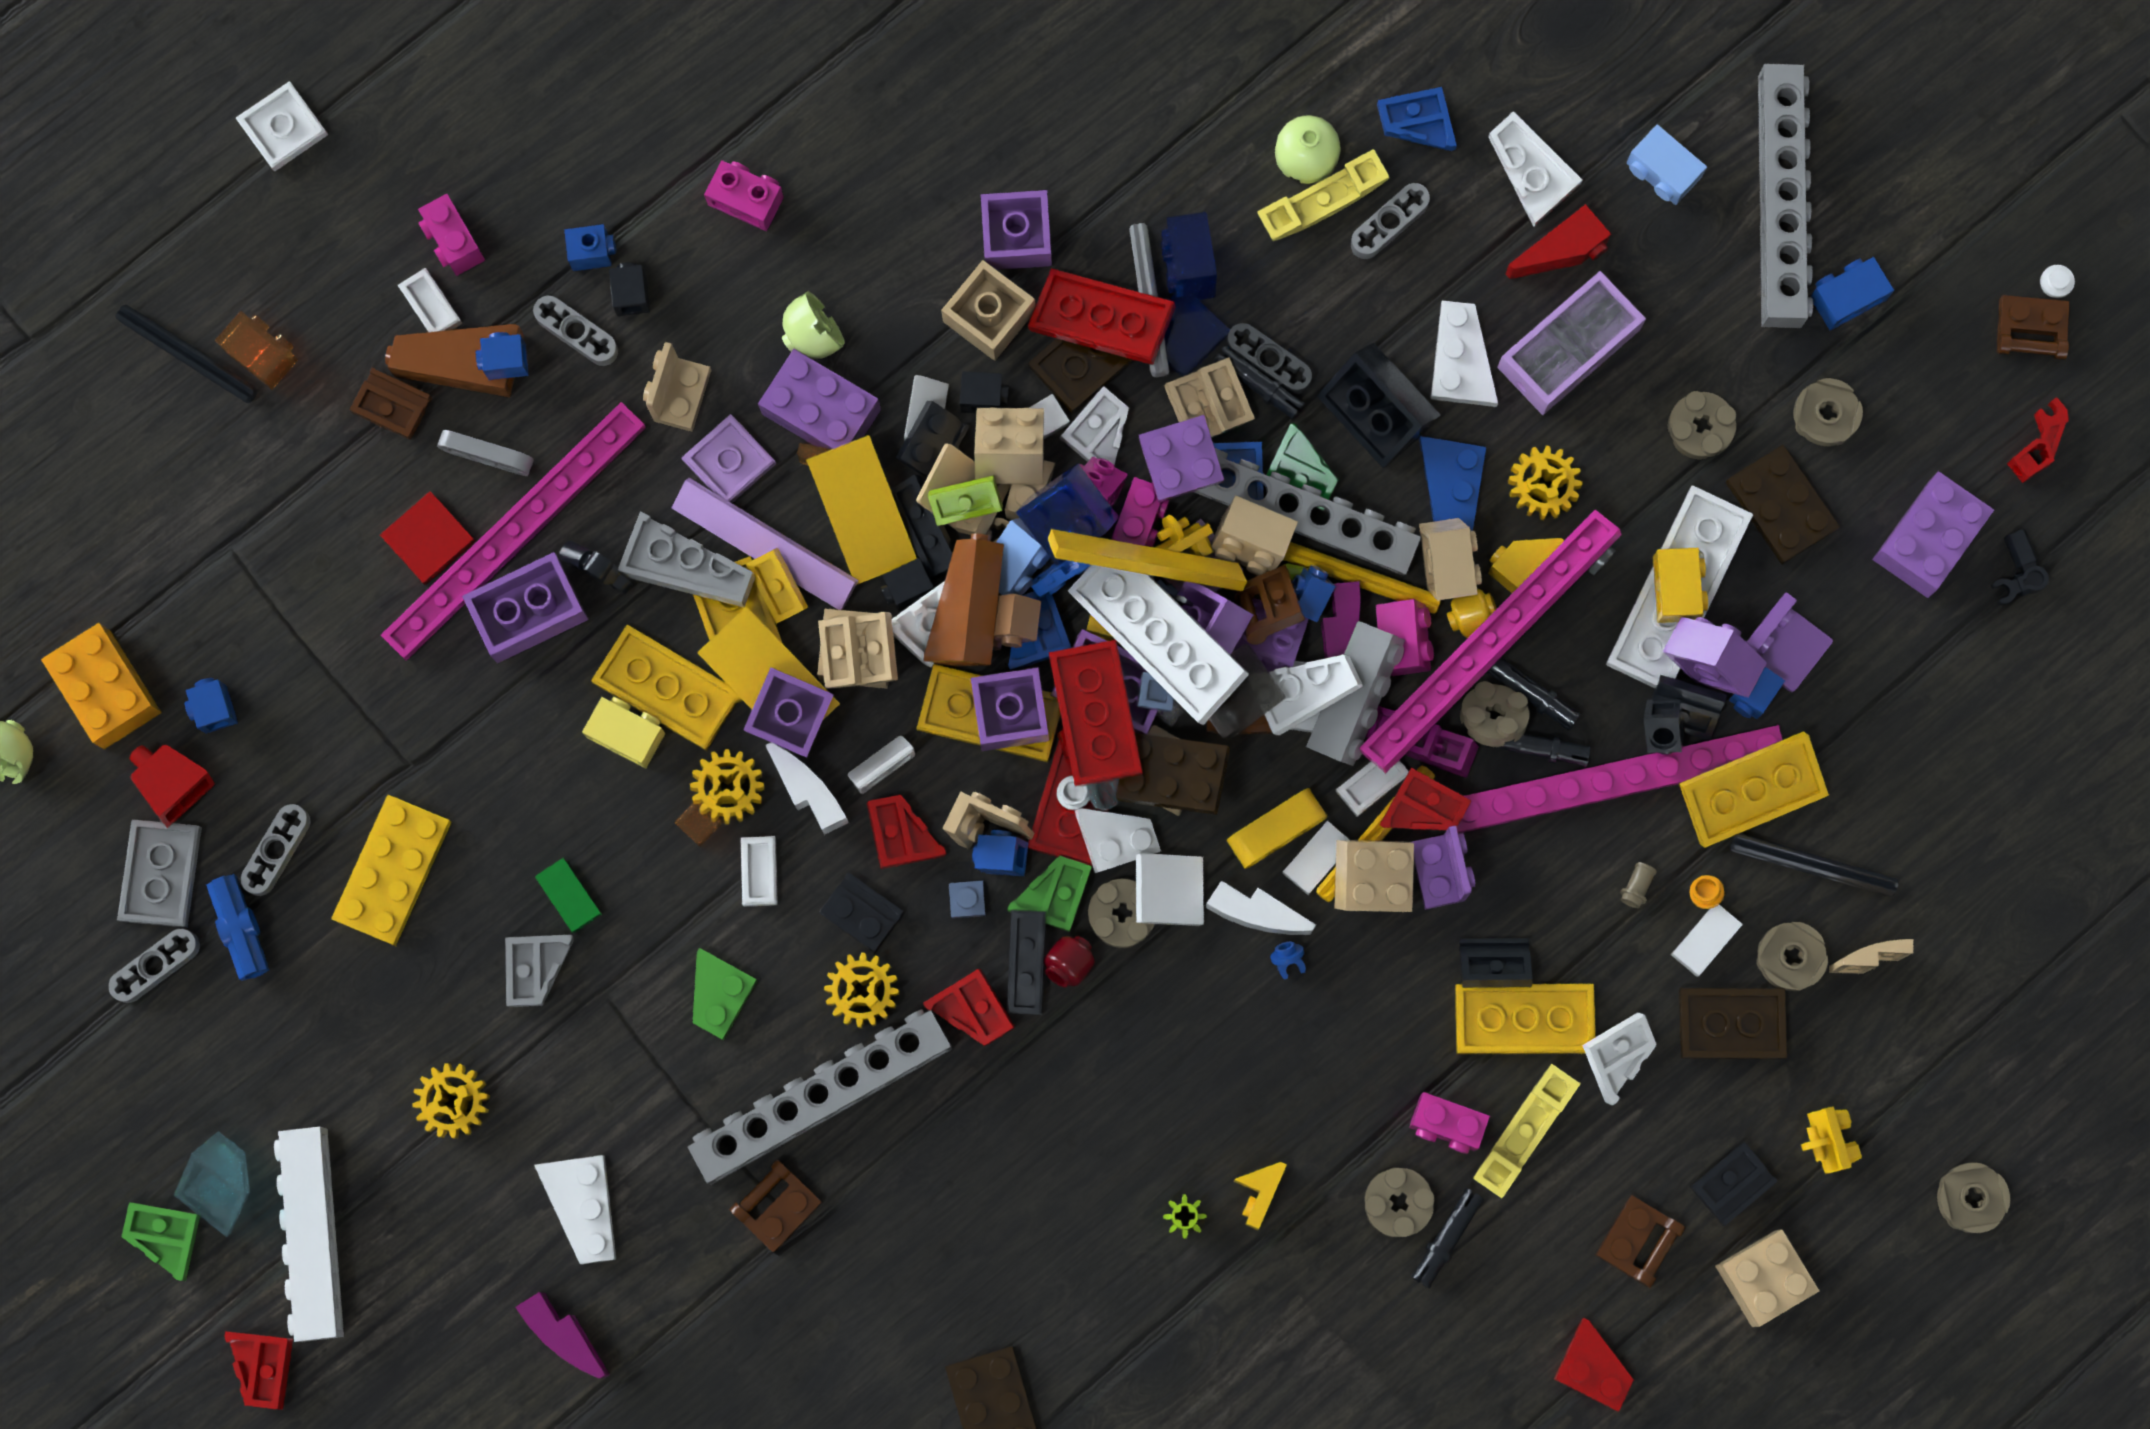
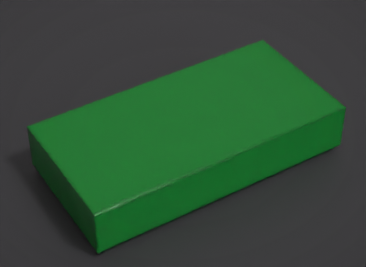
(568, 895)

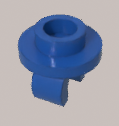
(1287, 954)

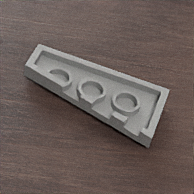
(674, 562)

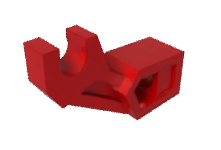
(2051, 431)

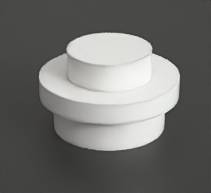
(2057, 281)
(1071, 796)

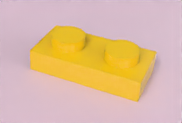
(777, 585)

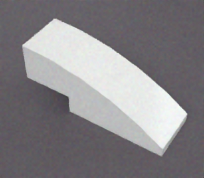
(807, 789)
(1259, 912)

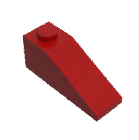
(1567, 245)

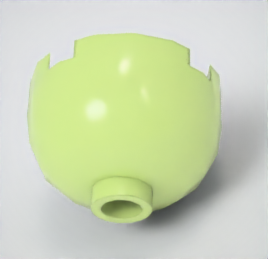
(1307, 149)
(810, 329)
(15, 751)

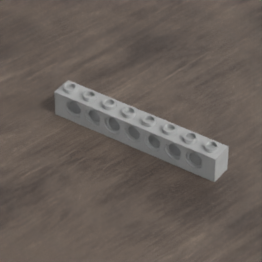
(1777, 308)
(1395, 558)
(716, 1166)

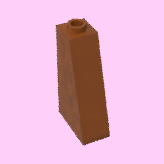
(447, 358)
(968, 605)

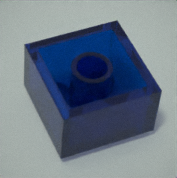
(1189, 257)
(1067, 505)

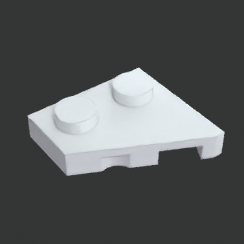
(1098, 427)
(1115, 837)
(1619, 1053)

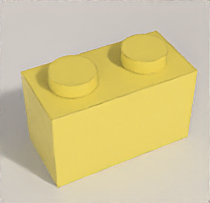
(624, 731)

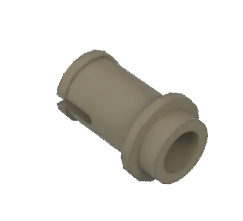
(1638, 885)

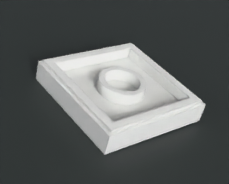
(281, 126)
(1169, 889)

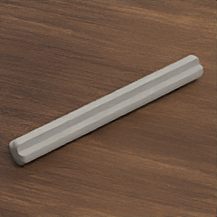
(1147, 284)

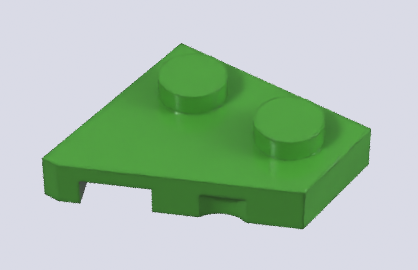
(1056, 892)
(719, 994)
(163, 1236)

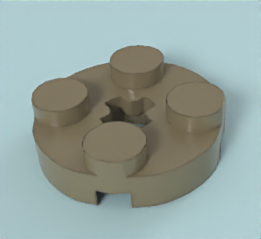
(1843, 402)
(1698, 406)
(1496, 698)
(1106, 925)
(1773, 962)
(1419, 1202)
(1989, 1210)

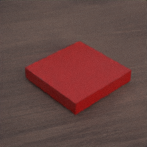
(427, 538)

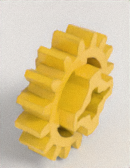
(1548, 496)
(737, 797)
(873, 978)
(437, 1108)

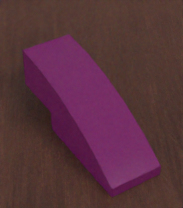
(1346, 612)
(1437, 747)
(562, 1335)

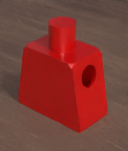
(168, 781)

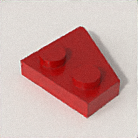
(1424, 805)
(900, 834)
(972, 1008)
(261, 1367)
(1594, 1368)

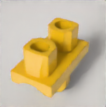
(1193, 537)
(1828, 1141)

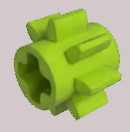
(1177, 1223)

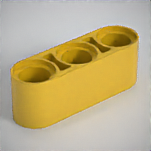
(1277, 828)

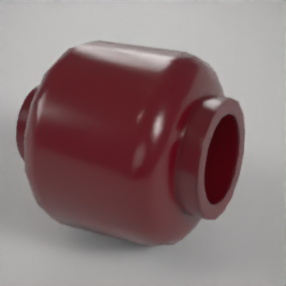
(1069, 961)

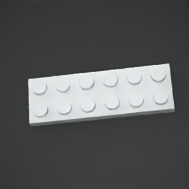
(1702, 524)
(1161, 638)

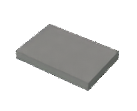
(159, 873)

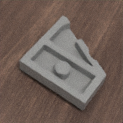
(533, 967)

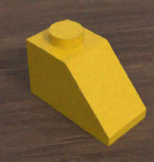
(1520, 560)

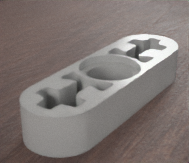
(1379, 243)
(561, 310)
(485, 452)
(270, 836)
(138, 987)

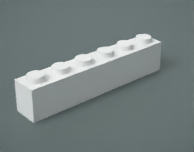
(309, 1234)

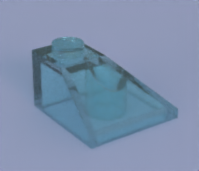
(216, 1183)

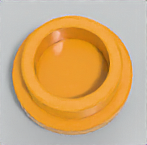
(1707, 892)

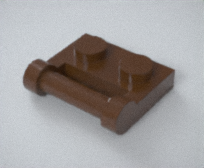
(2033, 317)
(1279, 602)
(784, 1214)
(1630, 1234)

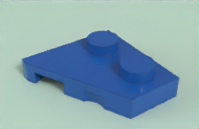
(1418, 118)
(1055, 576)
(1050, 636)

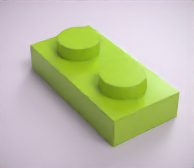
(965, 500)

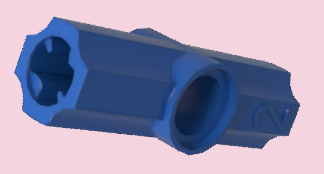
(237, 927)

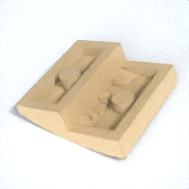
(1211, 393)
(858, 650)
(1869, 957)

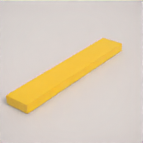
(1146, 560)

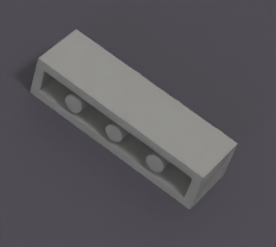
(1345, 723)

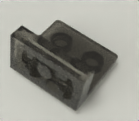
(1251, 698)

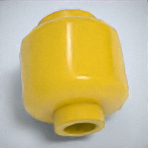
(1470, 612)

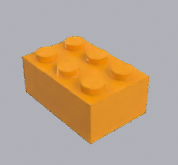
(101, 686)

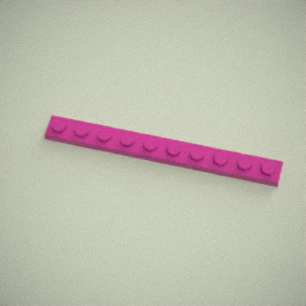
(513, 530)
(1490, 641)
(1609, 780)

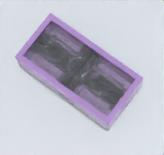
(1571, 343)

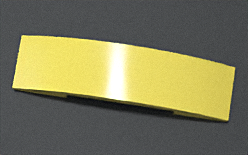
(1324, 198)
(1526, 1130)

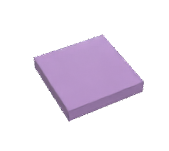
(728, 460)

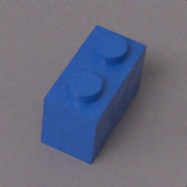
(1851, 293)

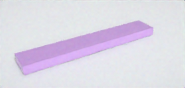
(758, 539)

